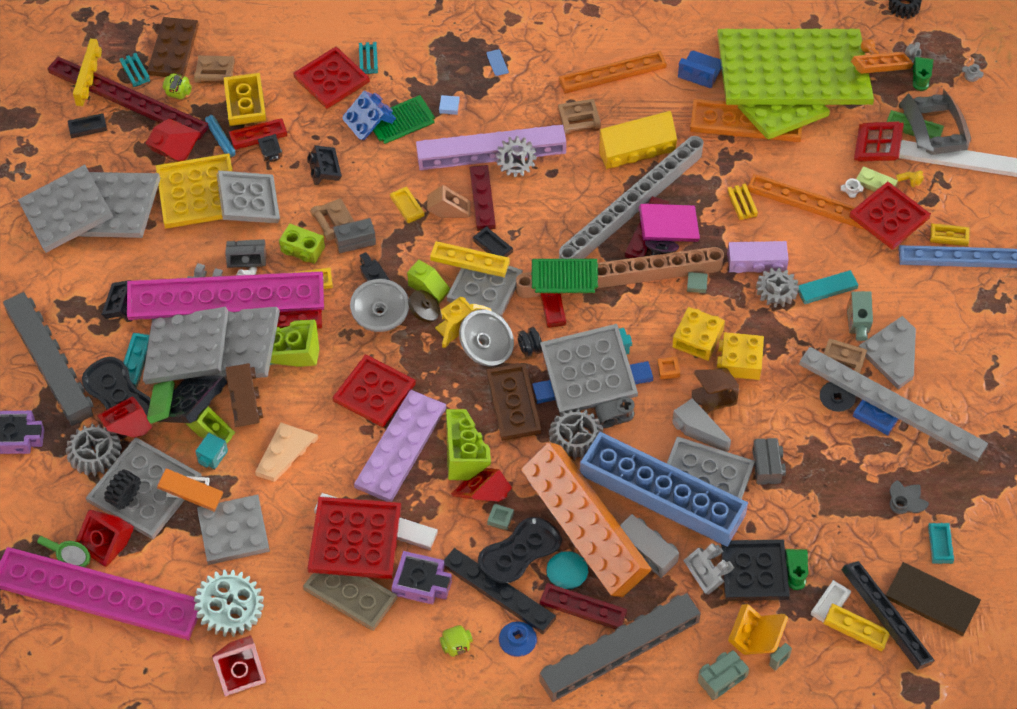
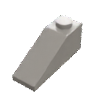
(698, 425)

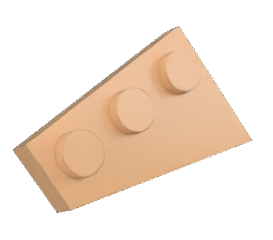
(283, 450)

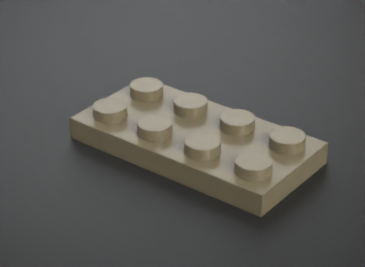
(353, 596)

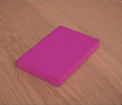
(669, 222)

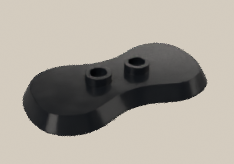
(111, 384)
(510, 558)

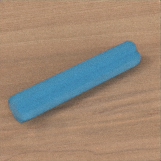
(220, 136)

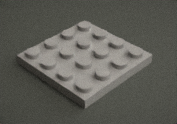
(129, 200)
(65, 208)
(250, 339)
(186, 346)
(588, 368)
(712, 465)
(150, 506)

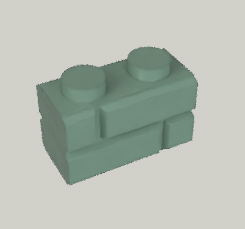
(722, 674)

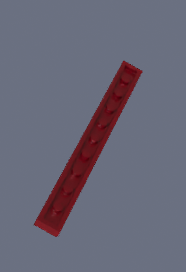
(127, 97)

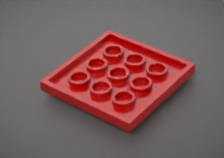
(354, 537)

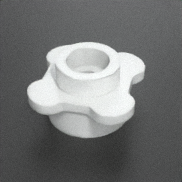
(855, 185)

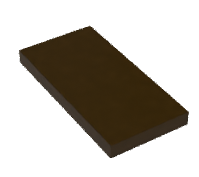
(933, 599)

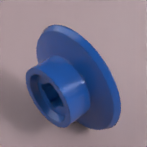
(520, 646)

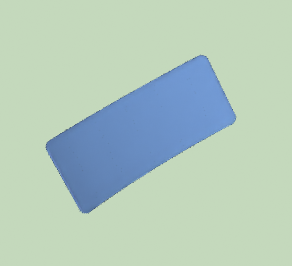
(497, 62)

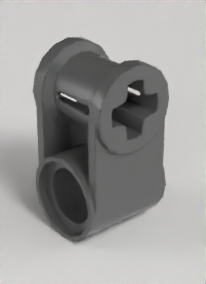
(614, 412)

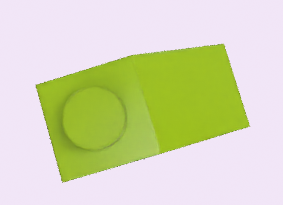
(426, 278)
(211, 423)

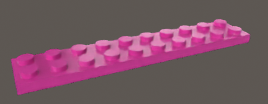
(187, 295)
(98, 593)

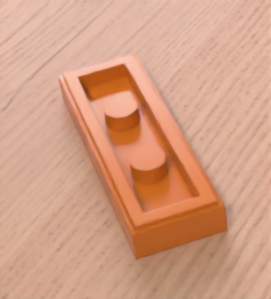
(190, 490)

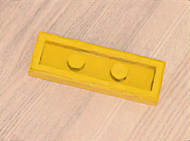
(856, 627)

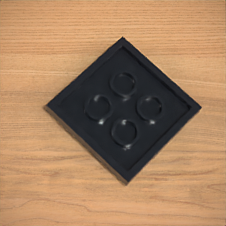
(192, 397)
(758, 570)

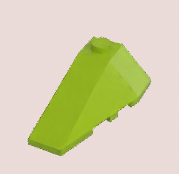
(296, 344)
(465, 448)

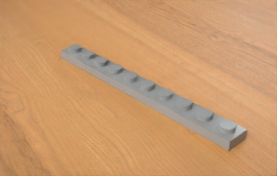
(893, 404)

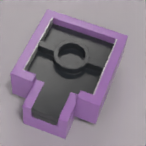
(19, 432)
(421, 578)

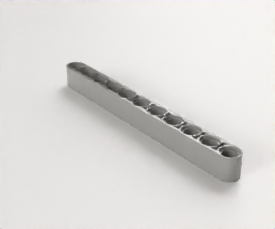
(628, 203)

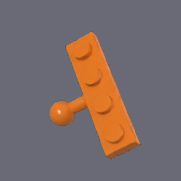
(879, 62)

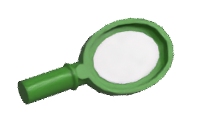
(68, 551)

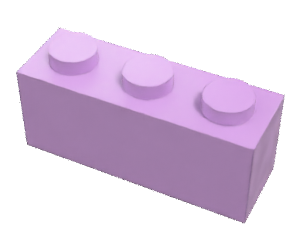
(757, 256)

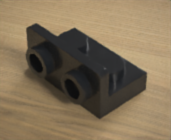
(324, 164)
(116, 301)

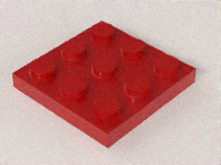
(331, 77)
(890, 215)
(374, 390)

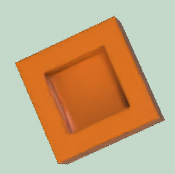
(668, 368)

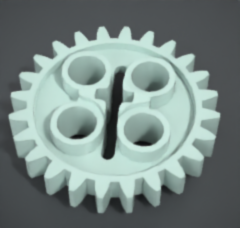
(236, 587)

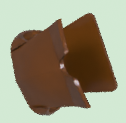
(715, 389)

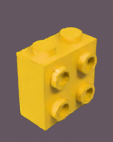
(698, 333)
(741, 355)

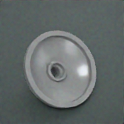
(377, 296)
(492, 332)

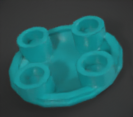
(567, 570)

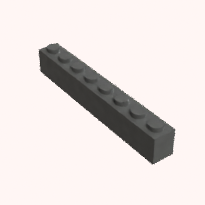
(48, 359)
(619, 647)

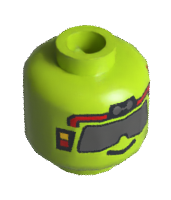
(177, 86)
(456, 640)

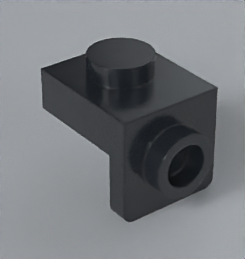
(270, 148)

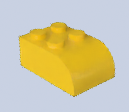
(244, 99)

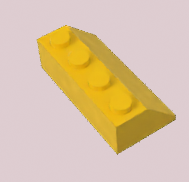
(637, 140)

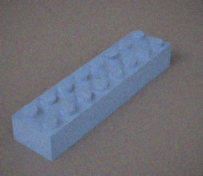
(663, 488)

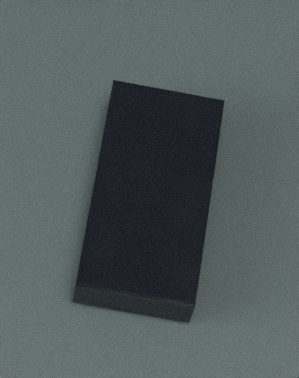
(87, 125)
(492, 243)

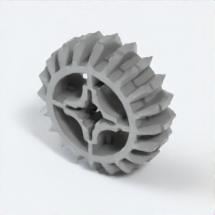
(571, 426)
(83, 457)

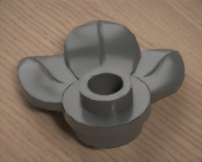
(908, 497)

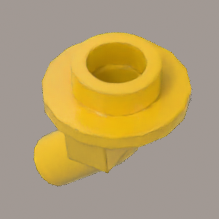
(915, 177)

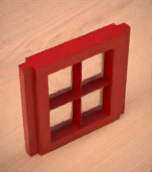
(879, 141)

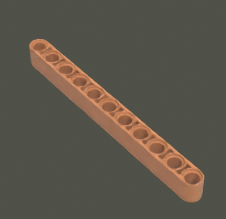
(643, 269)

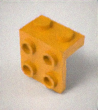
(755, 632)

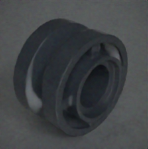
(529, 342)

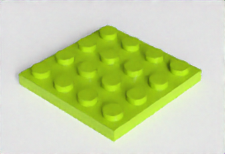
(780, 119)

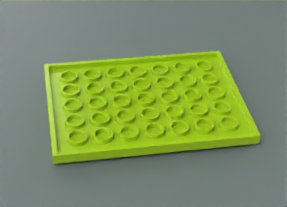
(792, 67)

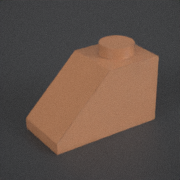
(448, 204)

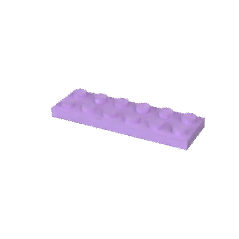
(400, 446)

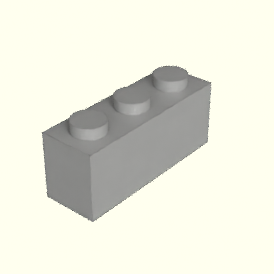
(652, 547)

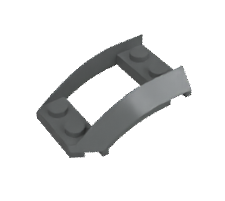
(913, 111)

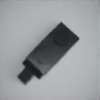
(371, 269)

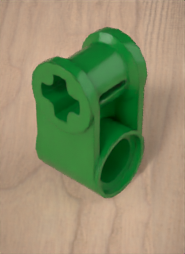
(922, 73)
(797, 567)

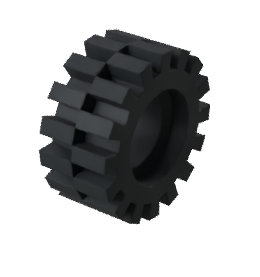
(904, 9)
(122, 489)

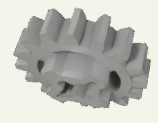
(521, 151)
(777, 287)

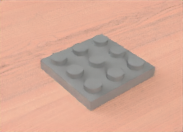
(248, 197)
(485, 288)
(233, 530)

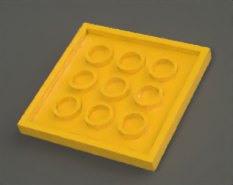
(191, 190)

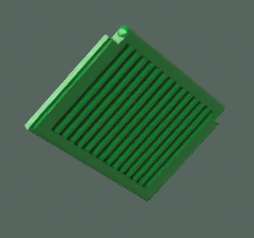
(410, 117)
(564, 275)

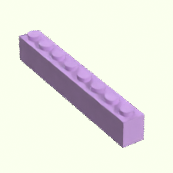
(483, 147)

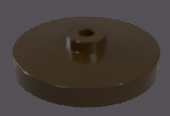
(424, 306)

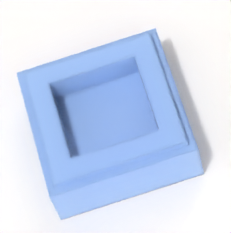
(449, 105)

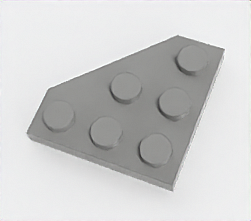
(893, 351)

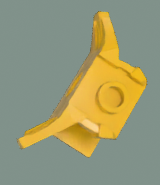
(454, 315)

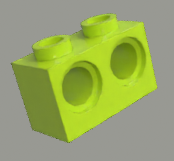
(301, 243)

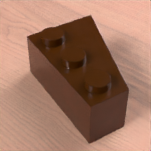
(243, 394)

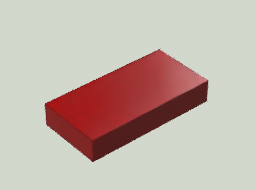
(553, 309)

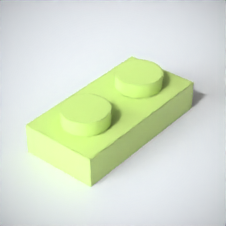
(873, 180)

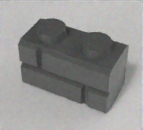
(354, 235)
(246, 253)
(767, 460)

